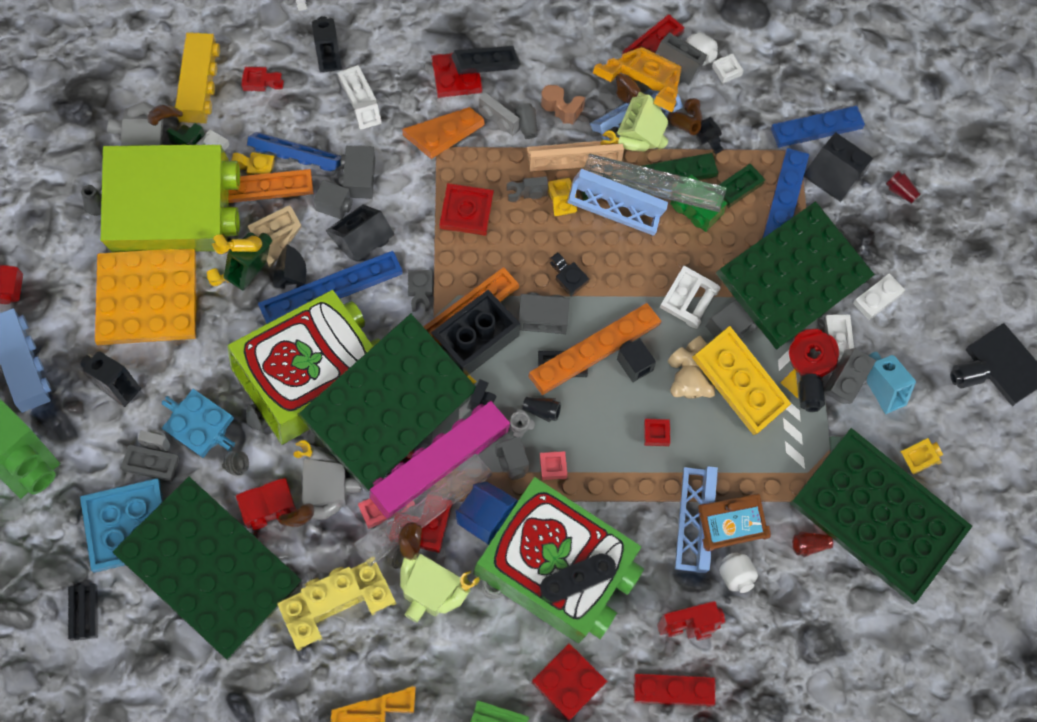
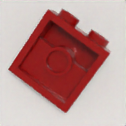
(696, 620)

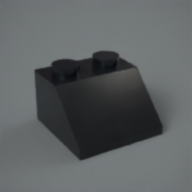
(838, 167)
(361, 232)

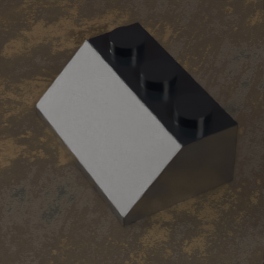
(477, 332)

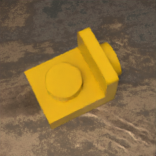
(559, 194)
(922, 455)

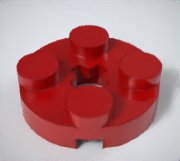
(821, 342)

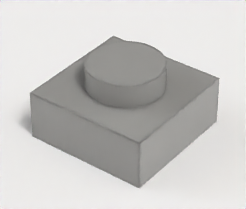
(154, 440)

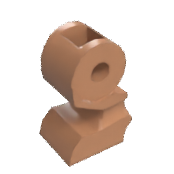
(553, 100)

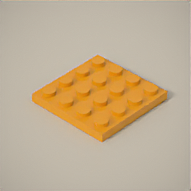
(145, 296)

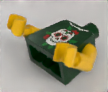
(243, 260)

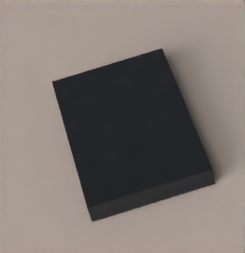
(1010, 363)

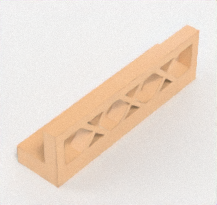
(569, 155)

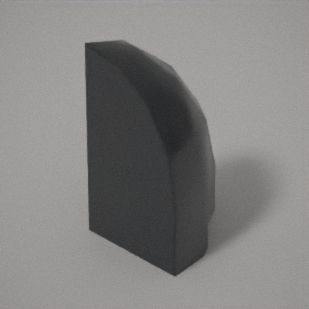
(290, 269)

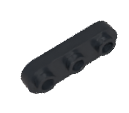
(569, 586)

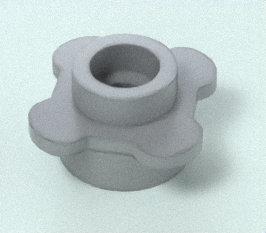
(527, 424)

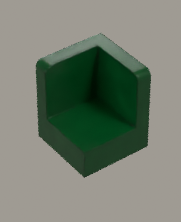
(186, 135)

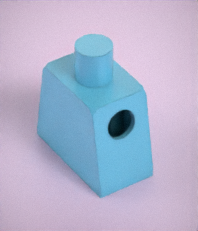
(890, 382)

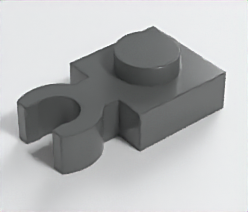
(420, 286)

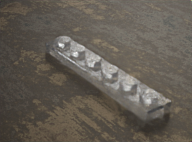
(658, 182)
(423, 508)

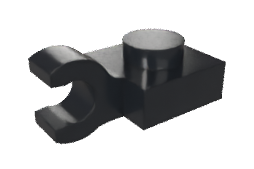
(710, 133)
(570, 276)

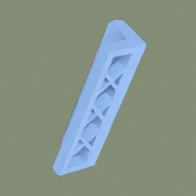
(616, 116)
(616, 193)
(708, 495)

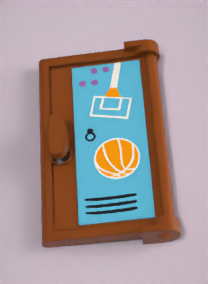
(738, 524)

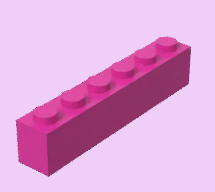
(439, 459)

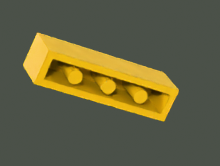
(196, 77)

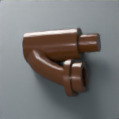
(685, 122)

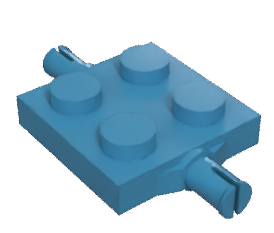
(198, 423)

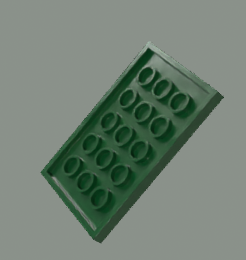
(795, 274)
(387, 402)
(881, 515)
(207, 567)

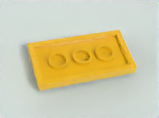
(741, 380)

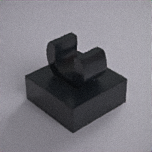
(480, 396)

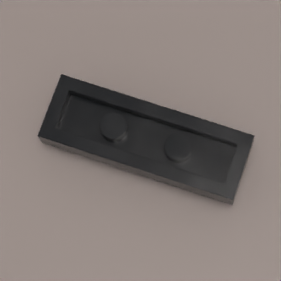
(485, 59)

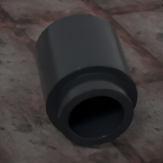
(970, 373)
(811, 393)

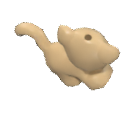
(690, 380)

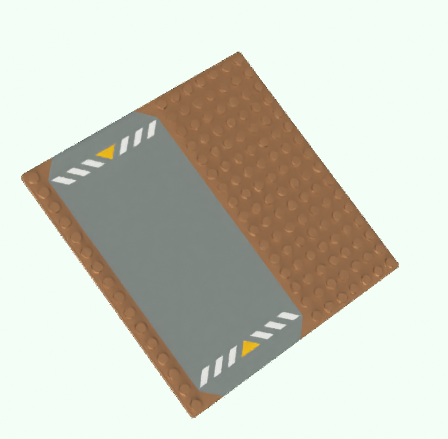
(626, 268)

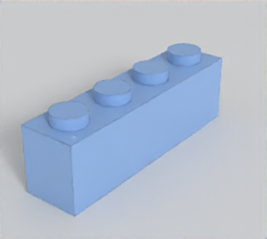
(20, 364)

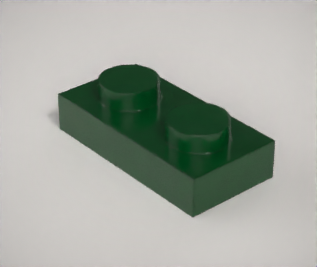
(742, 184)

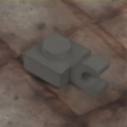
(529, 188)

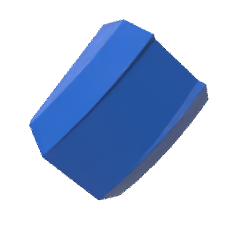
(485, 511)

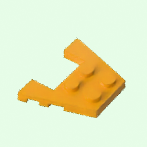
(648, 69)
(375, 709)

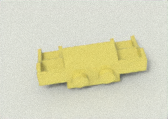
(332, 595)

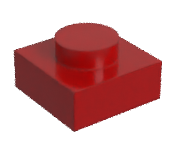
(657, 432)

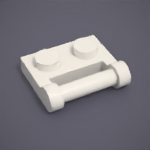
(682, 293)

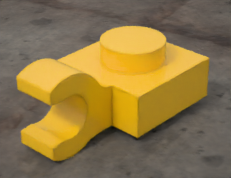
(256, 164)

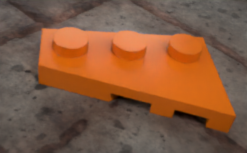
(444, 131)

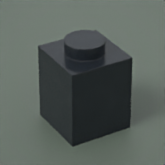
(635, 359)

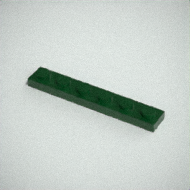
(699, 166)

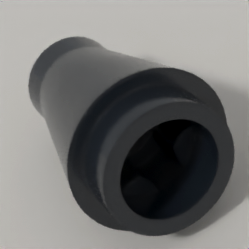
(544, 408)

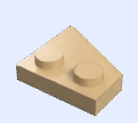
(281, 227)

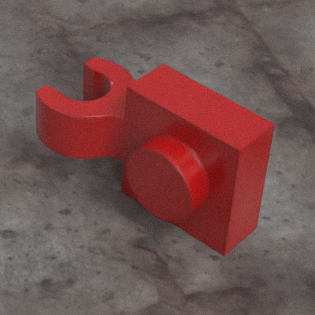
(258, 78)

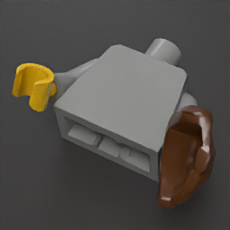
(142, 124)
(323, 487)

